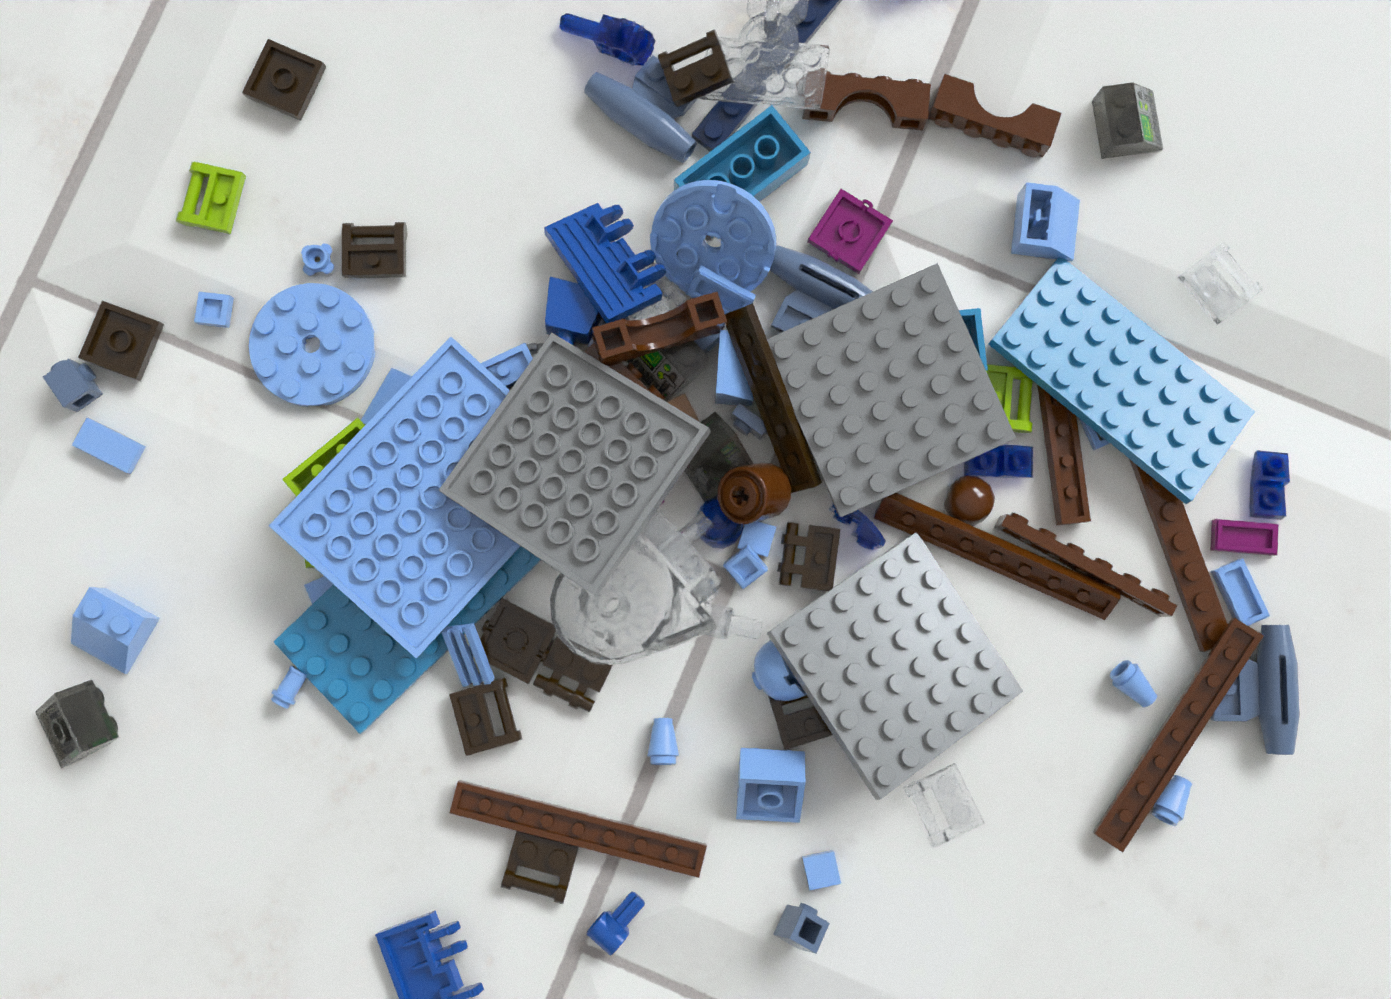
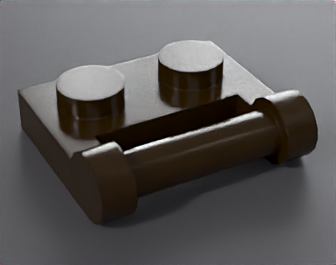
(698, 77)
(374, 259)
(475, 720)
(799, 726)
(544, 856)

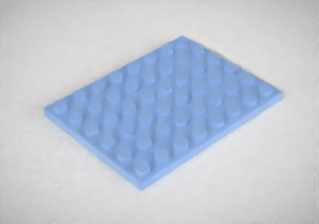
(378, 511)

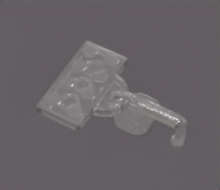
(771, 62)

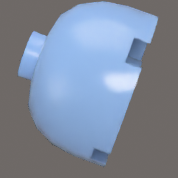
(774, 675)

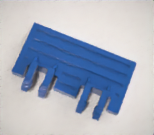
(606, 268)
(415, 957)

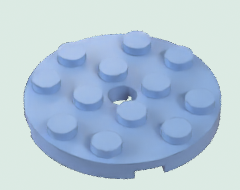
(720, 212)
(280, 340)

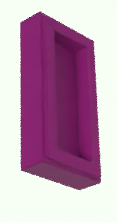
(1244, 537)

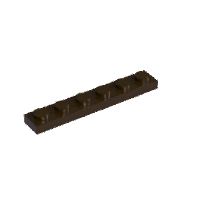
(772, 398)

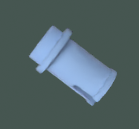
(289, 687)

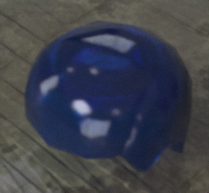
(725, 530)

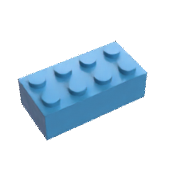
(753, 158)

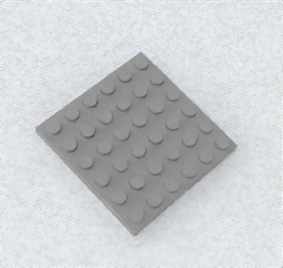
(889, 390)
(575, 463)
(895, 665)

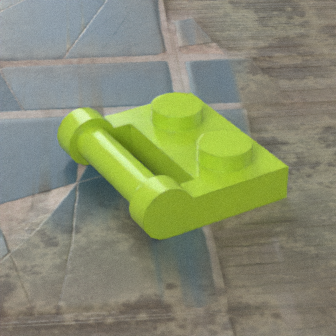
(219, 201)
(1002, 381)

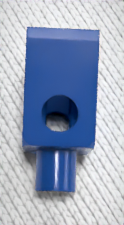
(570, 312)

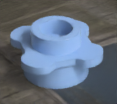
(310, 253)

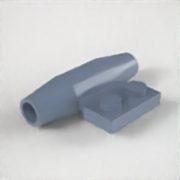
(645, 109)
(816, 287)
(1268, 691)

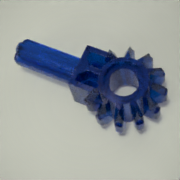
(613, 37)

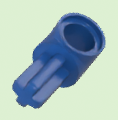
(611, 927)

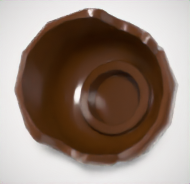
(970, 500)

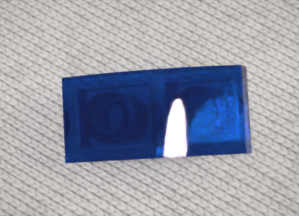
(1002, 462)
(1268, 484)
(864, 530)

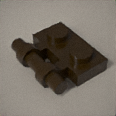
(819, 556)
(566, 663)

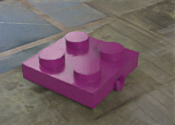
(850, 231)

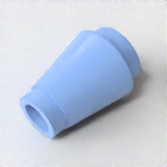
(1133, 683)
(663, 743)
(1173, 801)

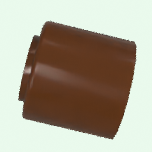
(754, 493)

